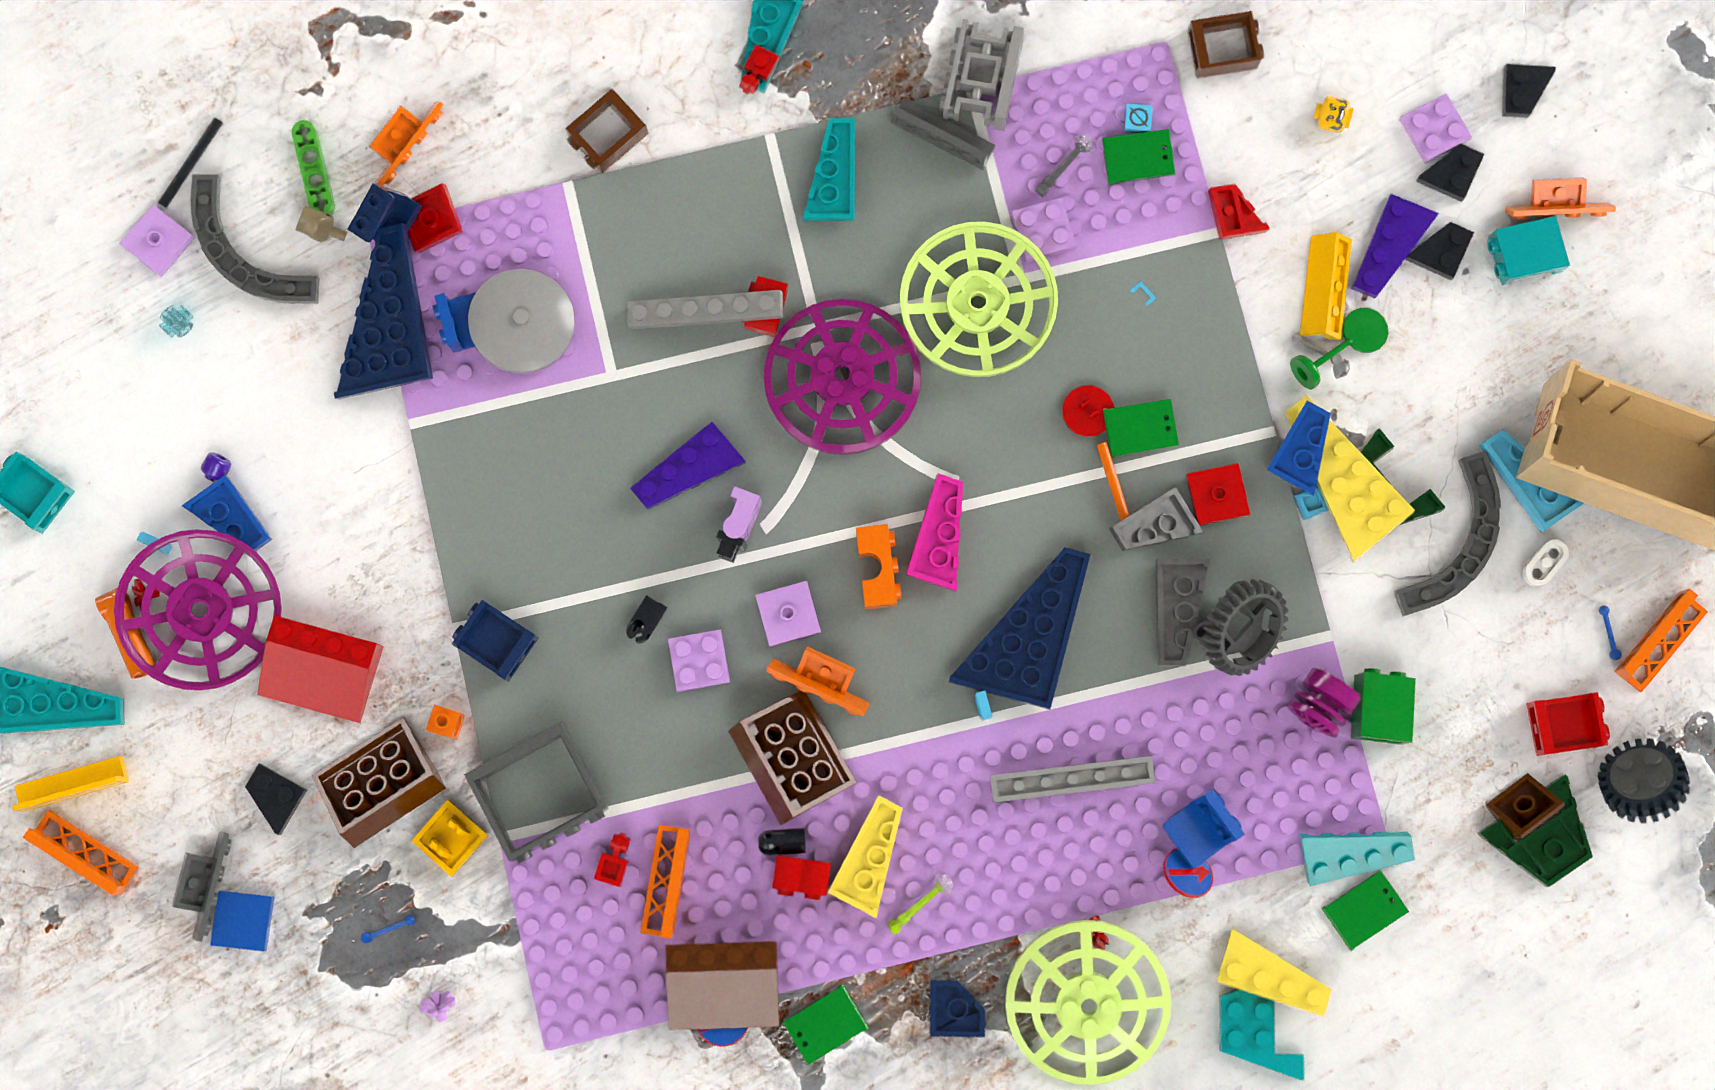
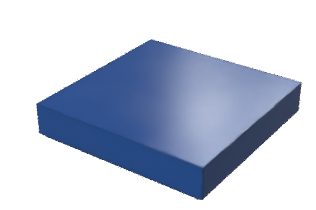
(242, 921)

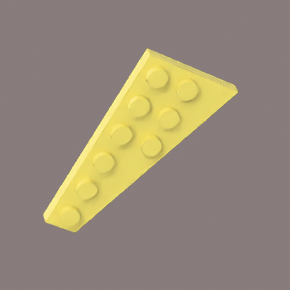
(1355, 491)

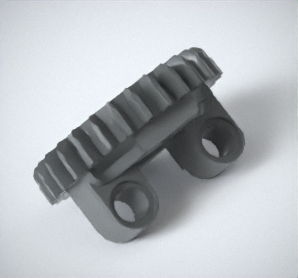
(1252, 641)

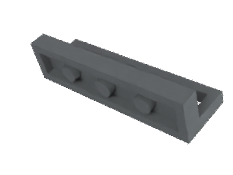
(942, 133)

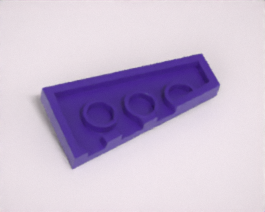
(1392, 241)
(696, 461)

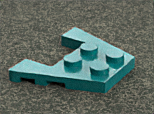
(1249, 1033)

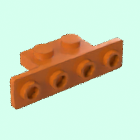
(399, 136)
(1559, 197)
(822, 677)

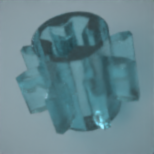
(176, 321)

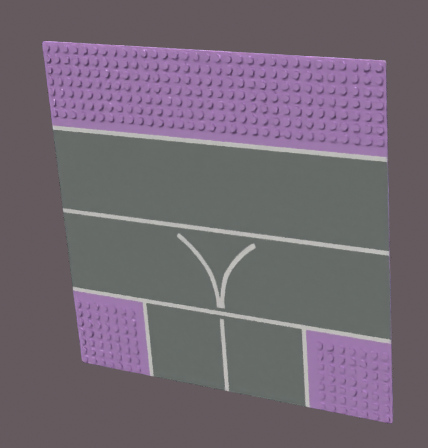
(542, 524)

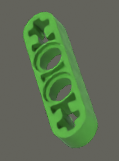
(309, 170)

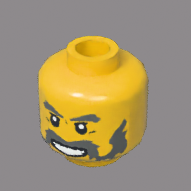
(1333, 114)

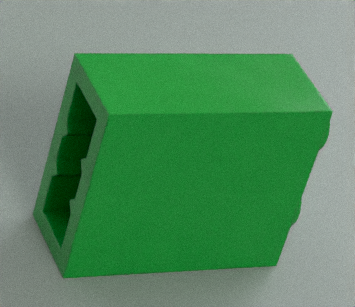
(1384, 708)

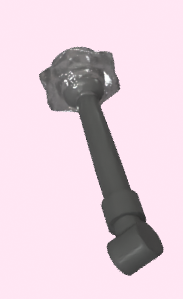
(1083, 144)

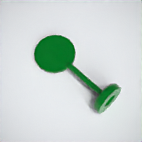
(1363, 331)

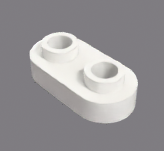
(1545, 564)

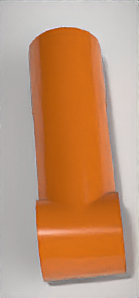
(105, 606)

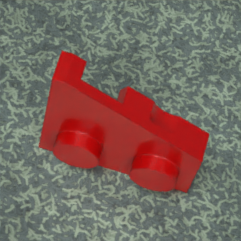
(1233, 213)

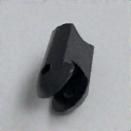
(645, 620)
(782, 841)

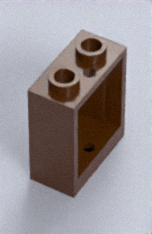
(1199, 27)
(620, 148)

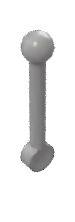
(1297, 338)

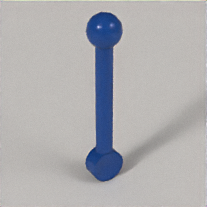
(1614, 653)
(367, 937)

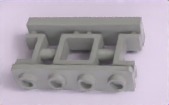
(1002, 77)

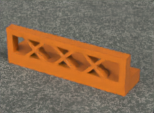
(1656, 636)
(76, 862)
(675, 882)

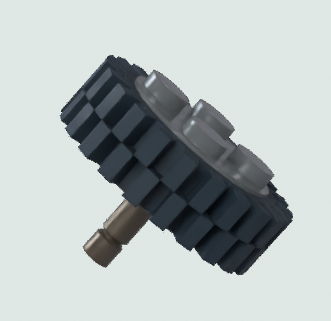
(1644, 780)

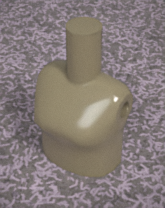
(318, 225)

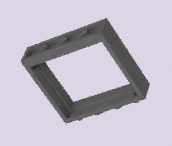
(515, 754)

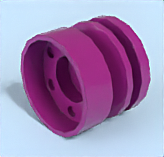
(1326, 698)

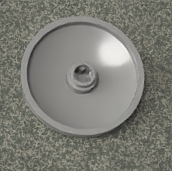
(521, 321)

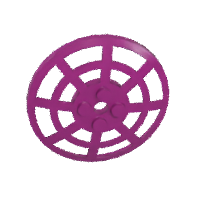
(842, 391)
(180, 605)

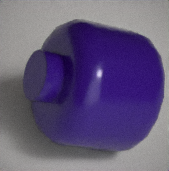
(215, 466)

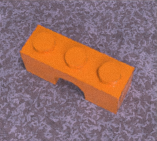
(877, 543)

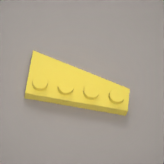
(867, 863)
(1264, 974)

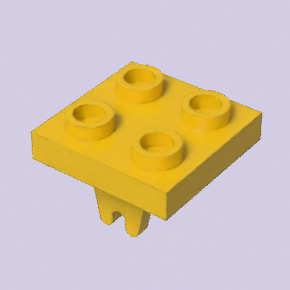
(450, 838)

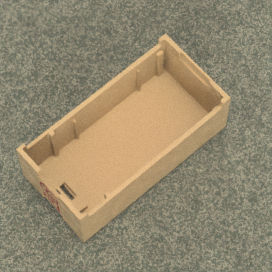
(1624, 453)

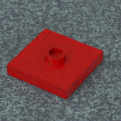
(436, 219)
(1218, 494)

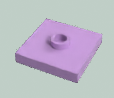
(157, 240)
(788, 613)

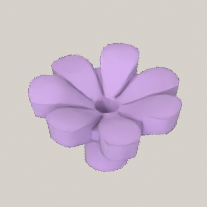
(437, 1005)

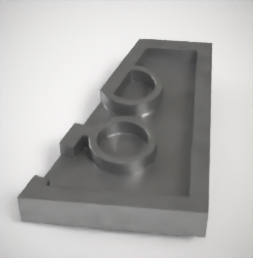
(1156, 522)

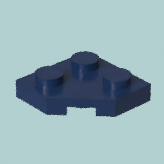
(954, 1011)

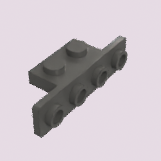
(198, 884)

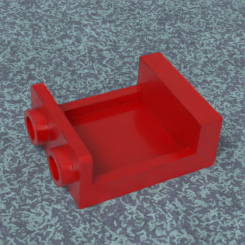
(1568, 723)

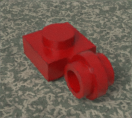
(759, 64)
(612, 868)

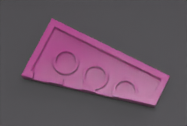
(937, 542)

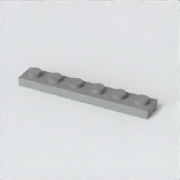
(705, 309)
(1072, 779)

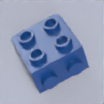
(454, 321)
(1202, 828)

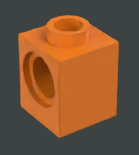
(445, 722)

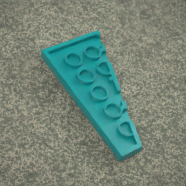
(43, 704)

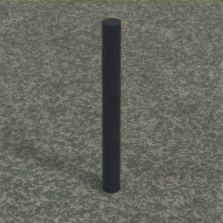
(190, 162)

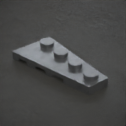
(1178, 601)

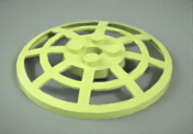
(982, 284)
(1087, 986)

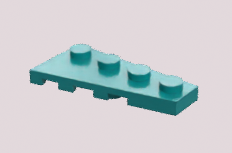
(834, 178)

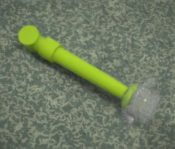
(942, 884)

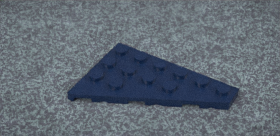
(389, 331)
(1028, 645)

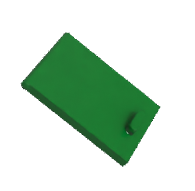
(1138, 156)
(1140, 427)
(1365, 910)
(825, 1025)

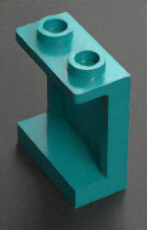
(1528, 250)
(31, 492)

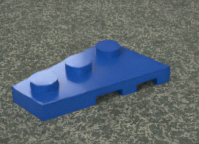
(1302, 449)
(228, 513)

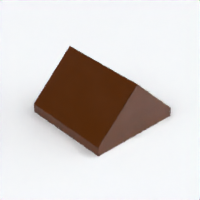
(1524, 806)

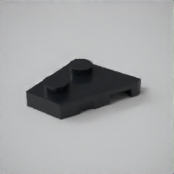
(1523, 88)
(1453, 172)
(1443, 250)
(275, 796)

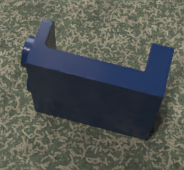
(382, 209)
(494, 640)

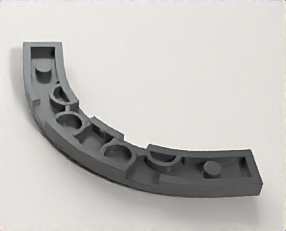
(220, 253)
(1478, 545)

